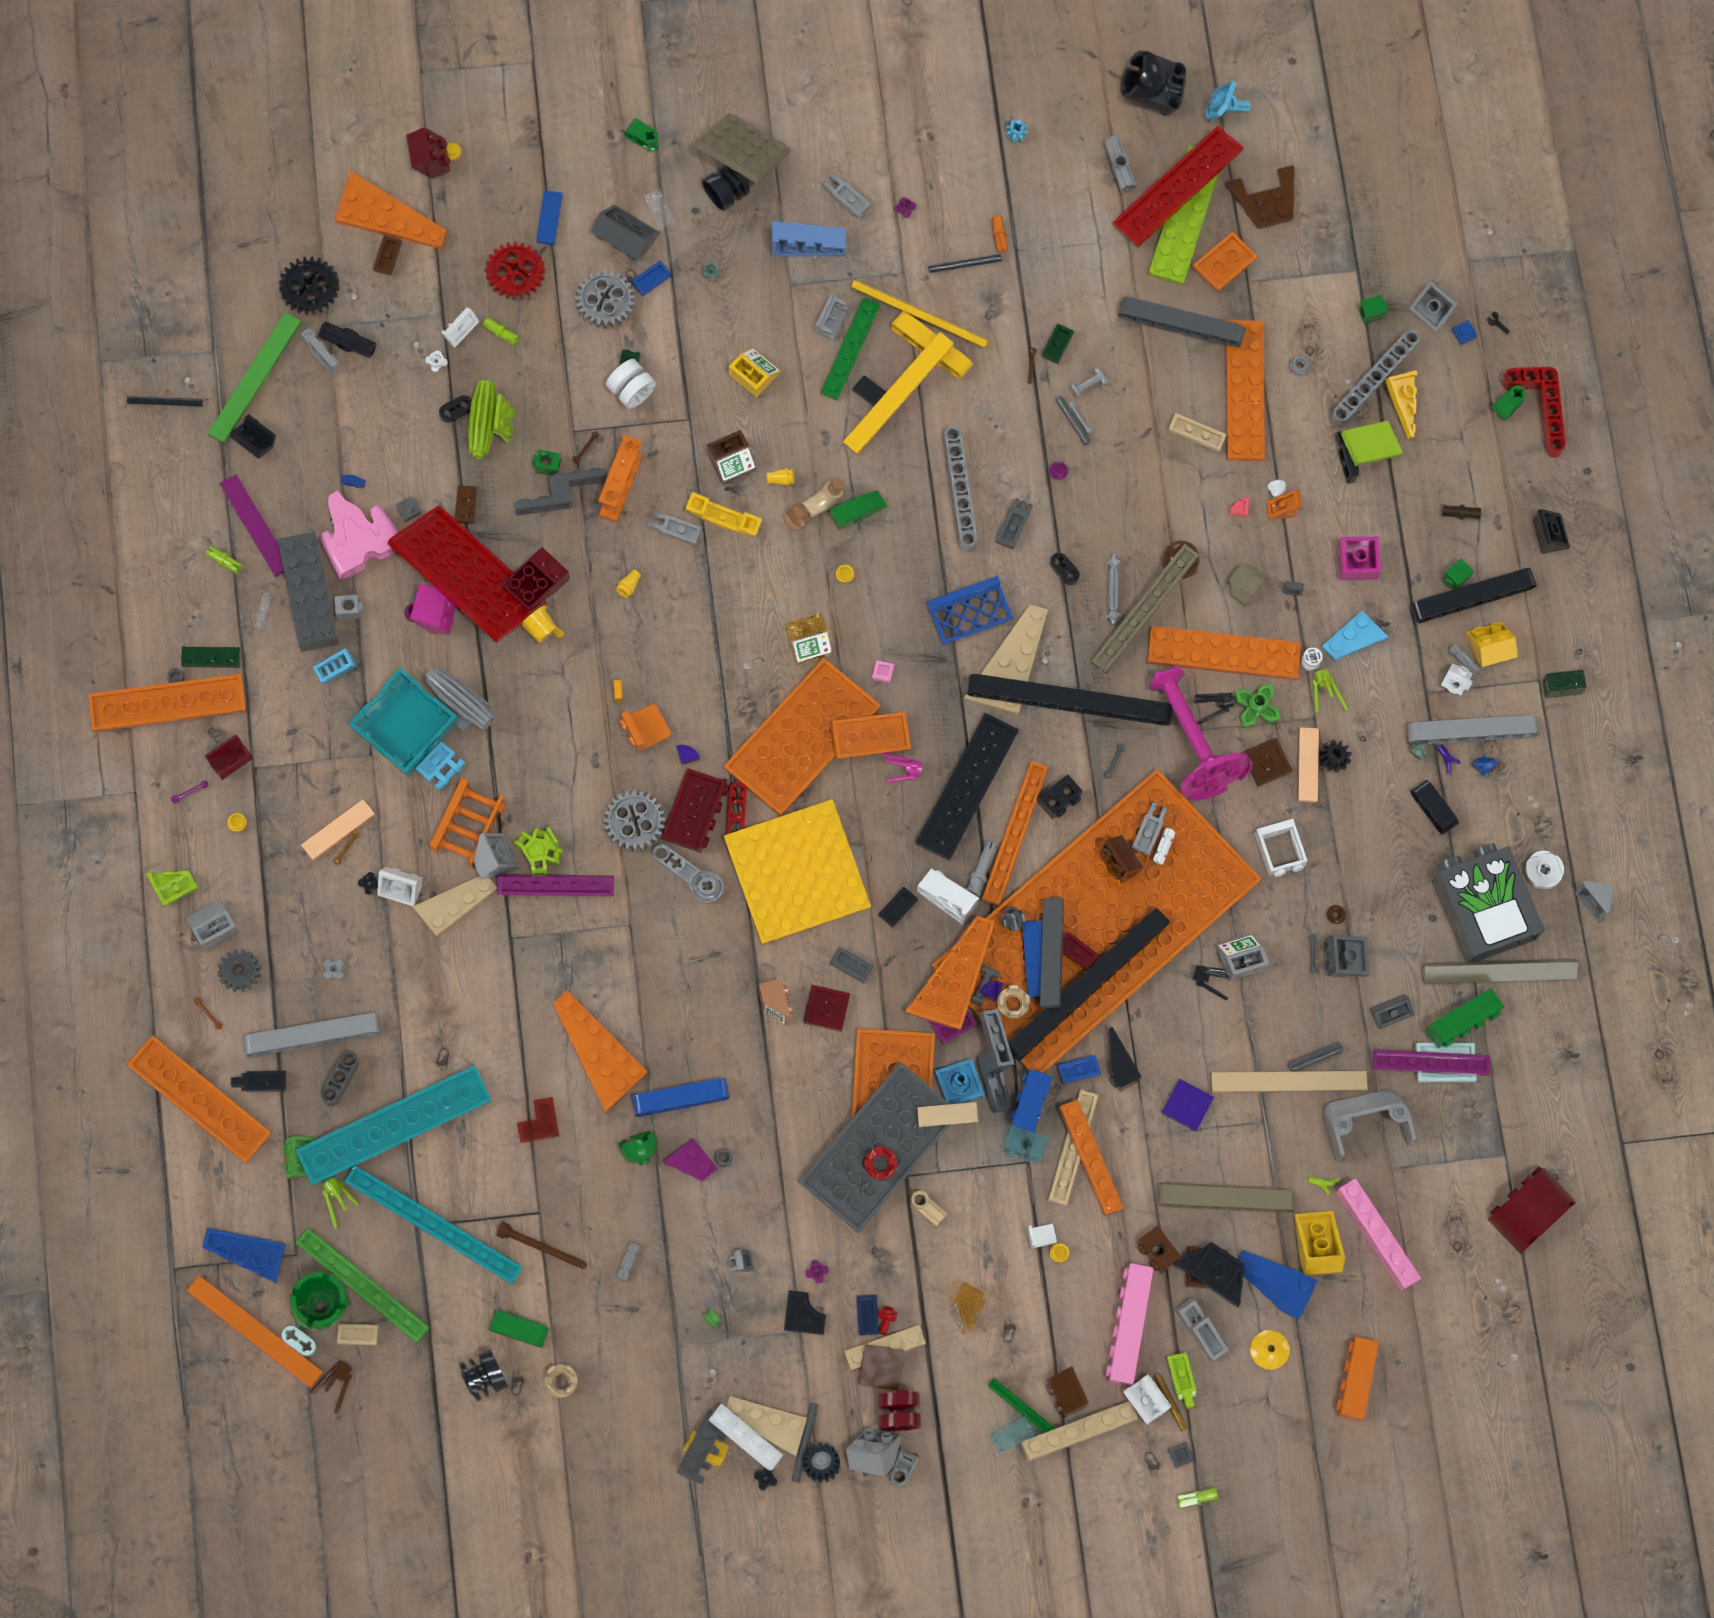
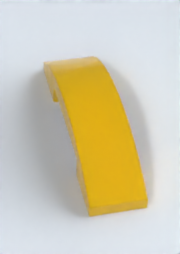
(722, 516)

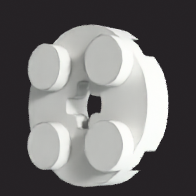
(1549, 861)

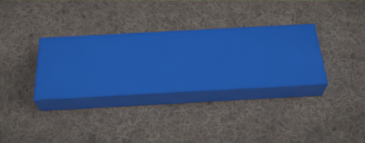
(1033, 956)

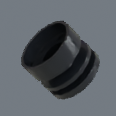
(725, 187)
(483, 1375)

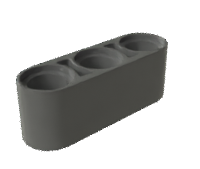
(340, 1069)

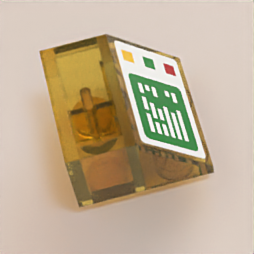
(809, 638)
(966, 1304)

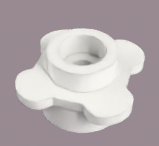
(437, 355)

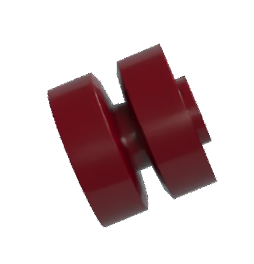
(898, 1404)

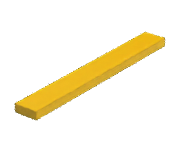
(920, 313)
(898, 393)

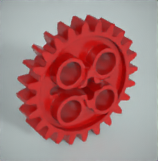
(524, 257)

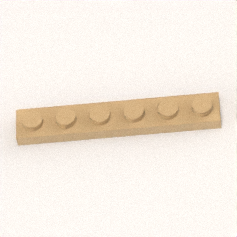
(1079, 1431)

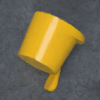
(541, 625)

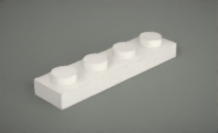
(745, 1437)

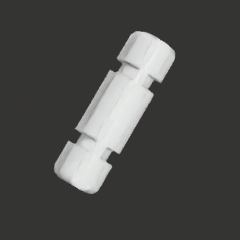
(1163, 846)

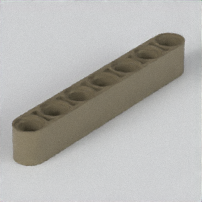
(1226, 1198)

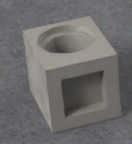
(342, 601)

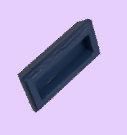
(867, 1315)

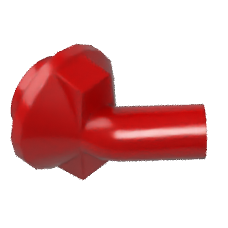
(886, 1314)

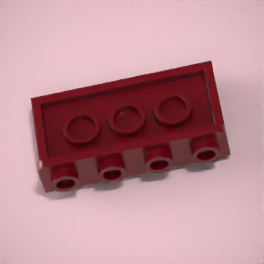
(695, 810)

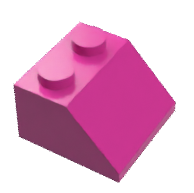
(432, 610)

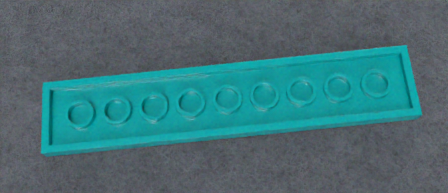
(393, 1125)

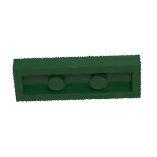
(211, 657)

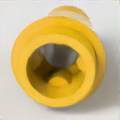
(781, 477)
(628, 584)

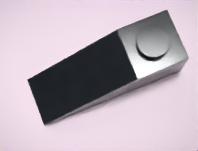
(1122, 1069)

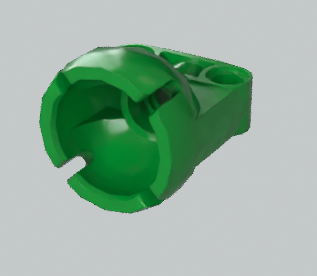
(317, 1289)

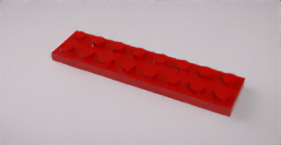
(1178, 186)

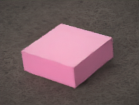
(882, 671)

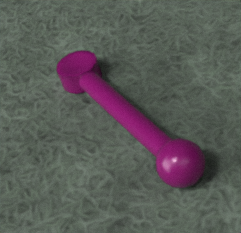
(175, 799)

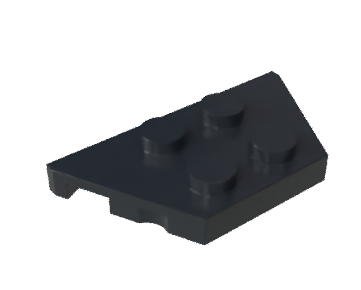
(1216, 1271)

